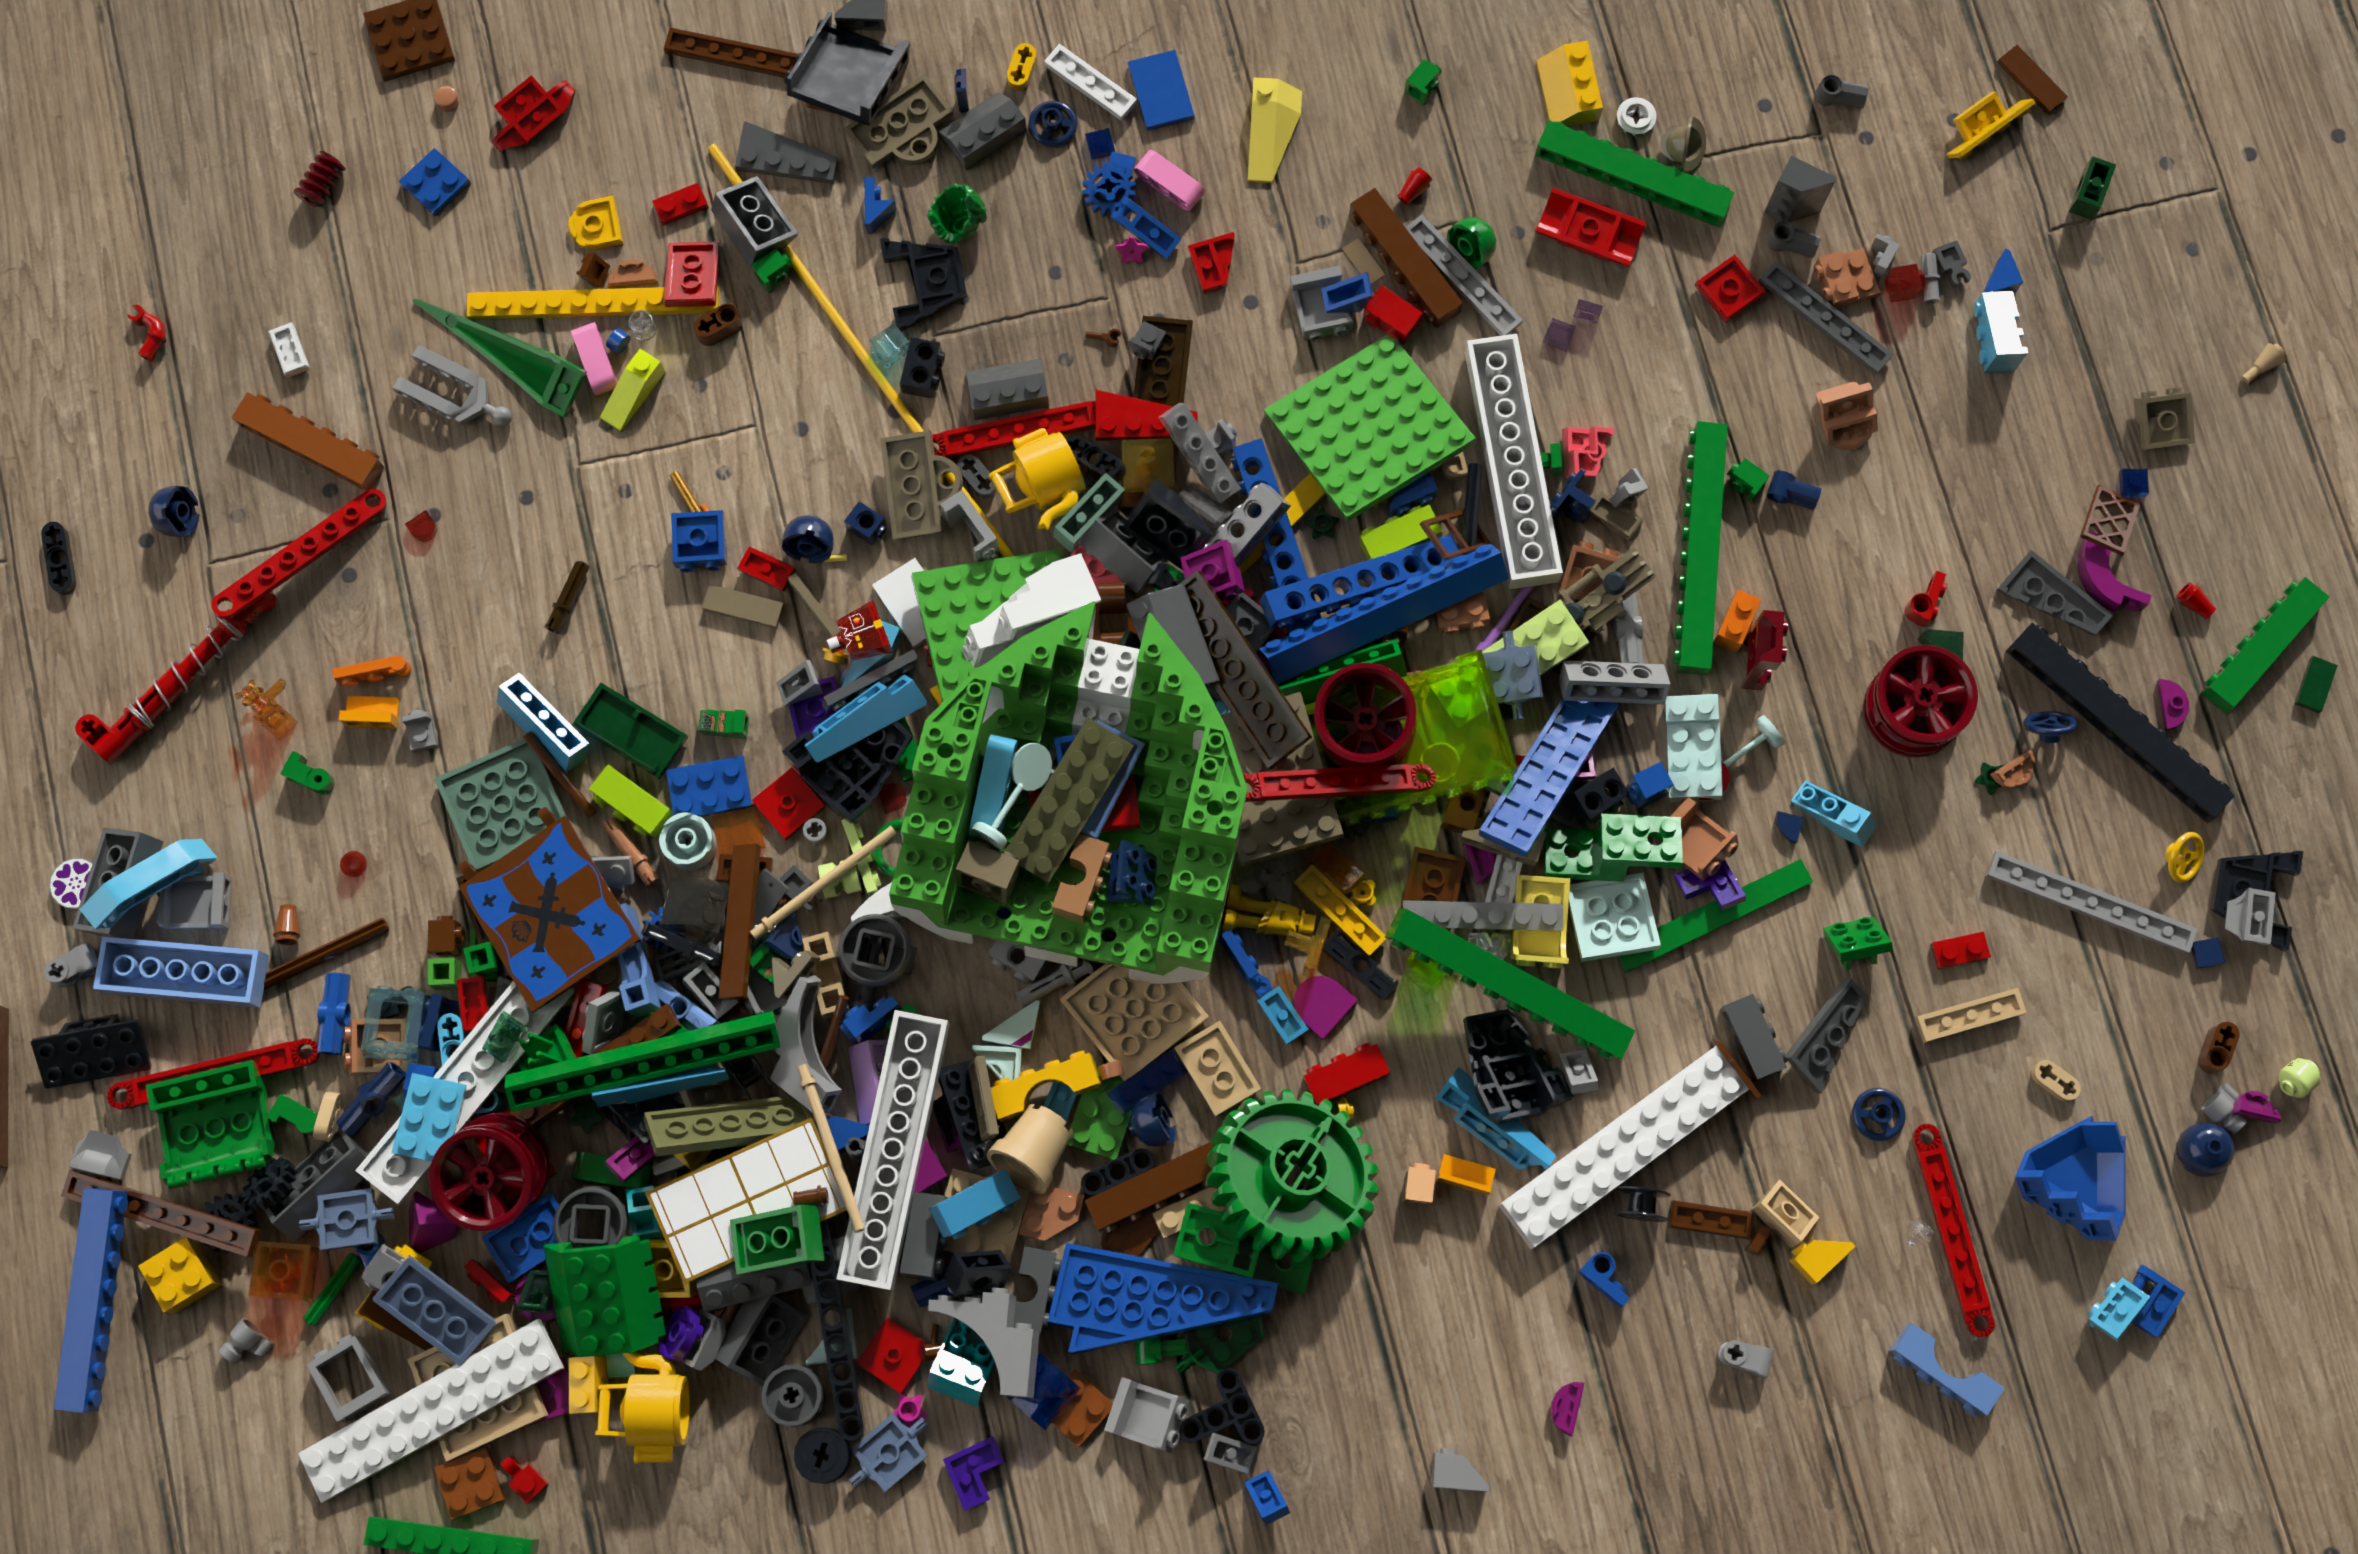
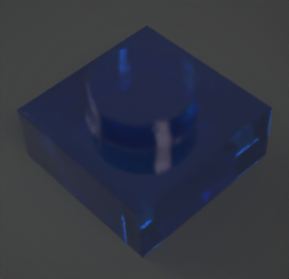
(1099, 143)
(2134, 482)

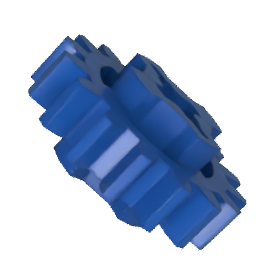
(1098, 190)

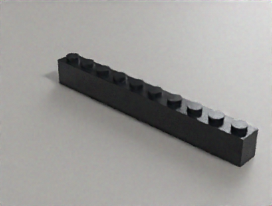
(2120, 723)

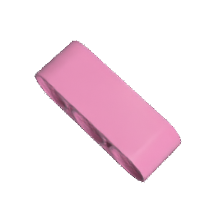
(1169, 180)
(594, 358)

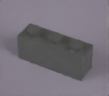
(1753, 1037)
(923, 1240)

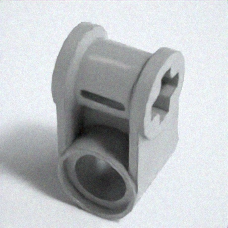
(76, 965)
(1750, 1357)

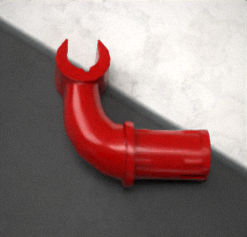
(156, 332)

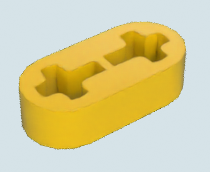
(1026, 68)

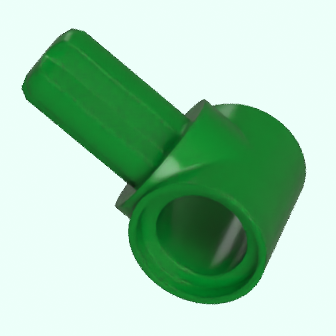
(1152, 1350)

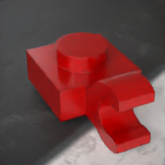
(526, 1481)

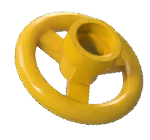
(2179, 855)

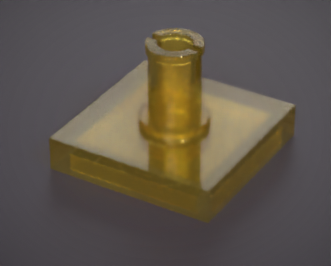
(1147, 461)
(1311, 945)

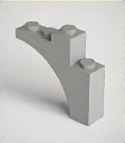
(799, 1046)
(993, 1320)

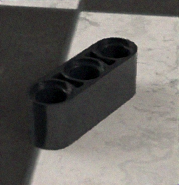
(1126, 1162)

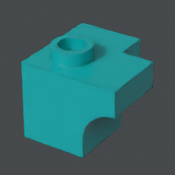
(641, 1214)

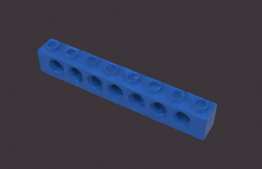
(1255, 454)
(1280, 614)

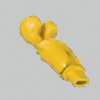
(1276, 920)

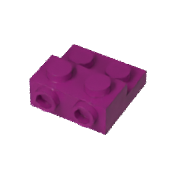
(1218, 568)

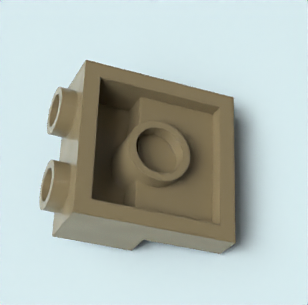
(2165, 418)

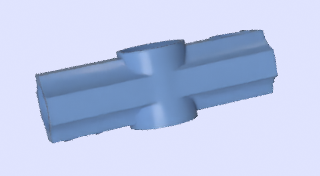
(693, 1017)

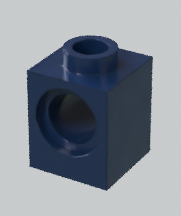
(861, 514)

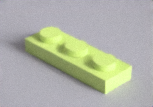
(870, 879)

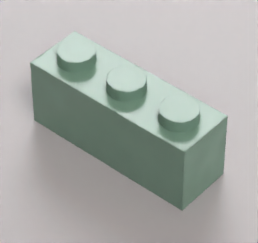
(1095, 503)

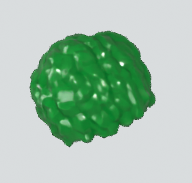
(957, 213)

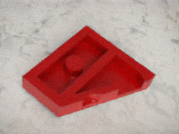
(1212, 261)

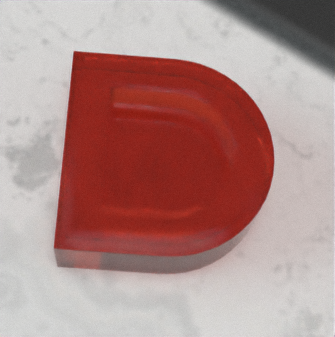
(422, 527)
(892, 797)

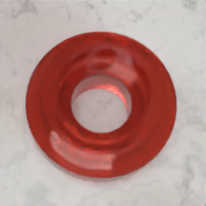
(348, 858)

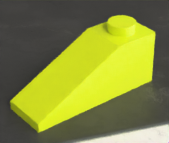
(632, 389)

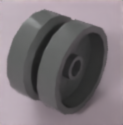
(777, 1394)

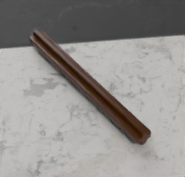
(325, 952)

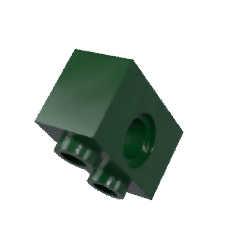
(2092, 188)

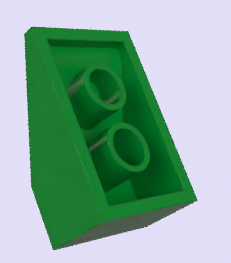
(777, 1239)

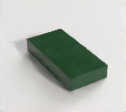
(2316, 684)

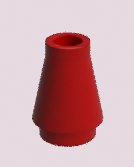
(1415, 185)
(2194, 599)

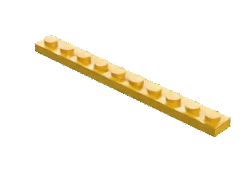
(574, 303)

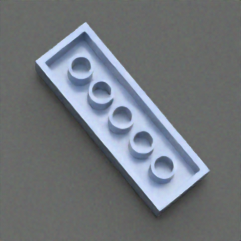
(181, 972)

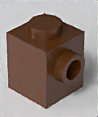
(445, 936)

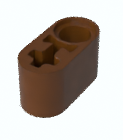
(715, 333)
(2225, 1049)

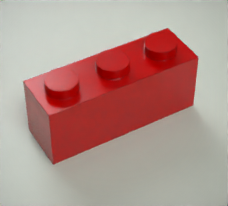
(1346, 1073)

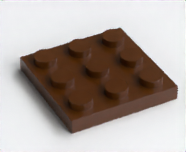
(408, 37)

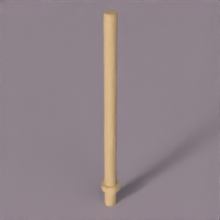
(769, 923)
(808, 1084)

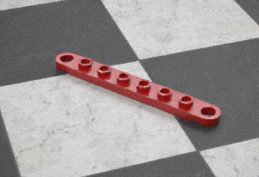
(1003, 431)
(299, 554)
(1338, 782)
(268, 1061)
(1953, 1230)

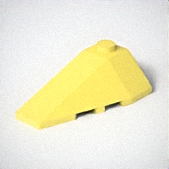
(1273, 121)

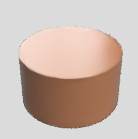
(446, 98)
(1111, 1070)

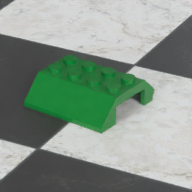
(212, 1124)
(605, 1297)

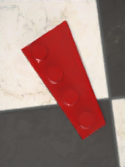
(1129, 418)

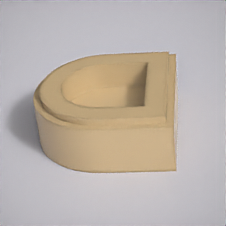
(1455, 468)

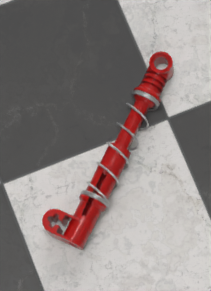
(167, 688)

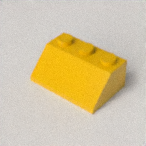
(1570, 85)

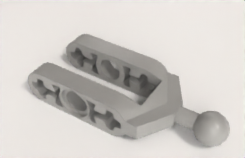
(474, 405)

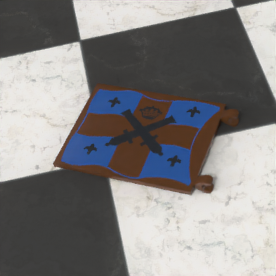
(548, 912)

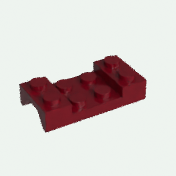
(1765, 649)

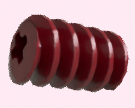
(319, 178)

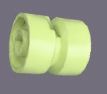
(848, 882)

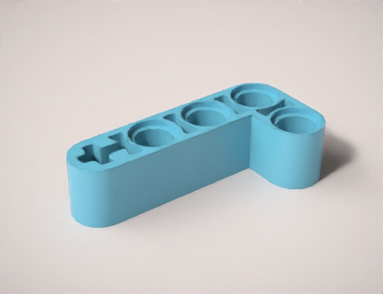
(994, 781)
(445, 1047)

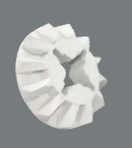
(1645, 110)

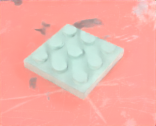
(1612, 918)

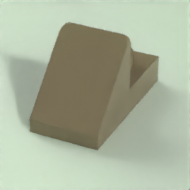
(785, 976)

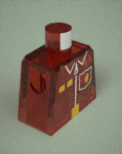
(861, 634)

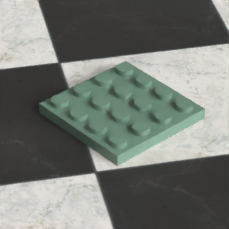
(498, 801)

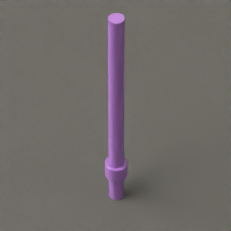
(1506, 618)

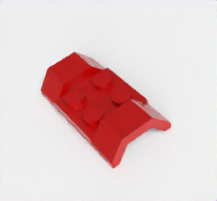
(1590, 227)

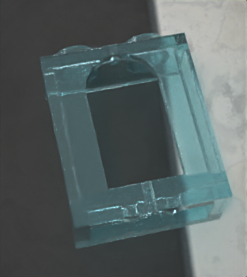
(393, 1050)

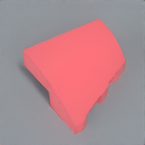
(1584, 449)

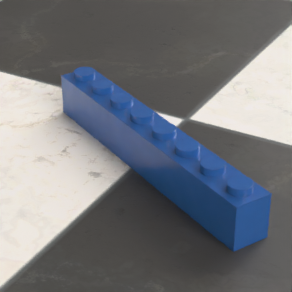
(91, 1300)

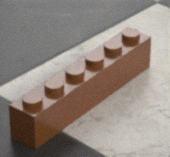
(307, 441)

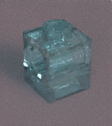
(889, 346)

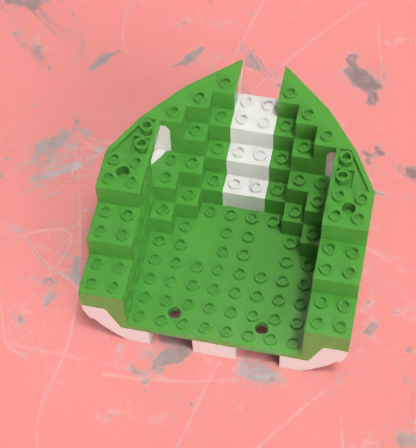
(1185, 789)

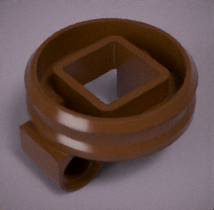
(1113, 601)

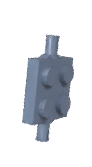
(1514, 674)
(347, 1219)
(889, 1452)

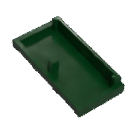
(630, 730)

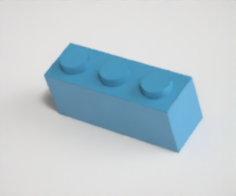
(975, 1204)

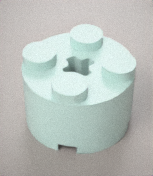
(702, 844)

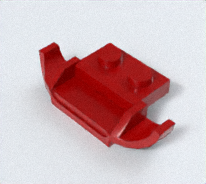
(529, 111)

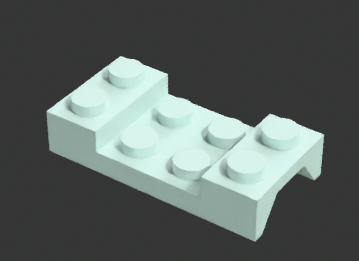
(1694, 747)

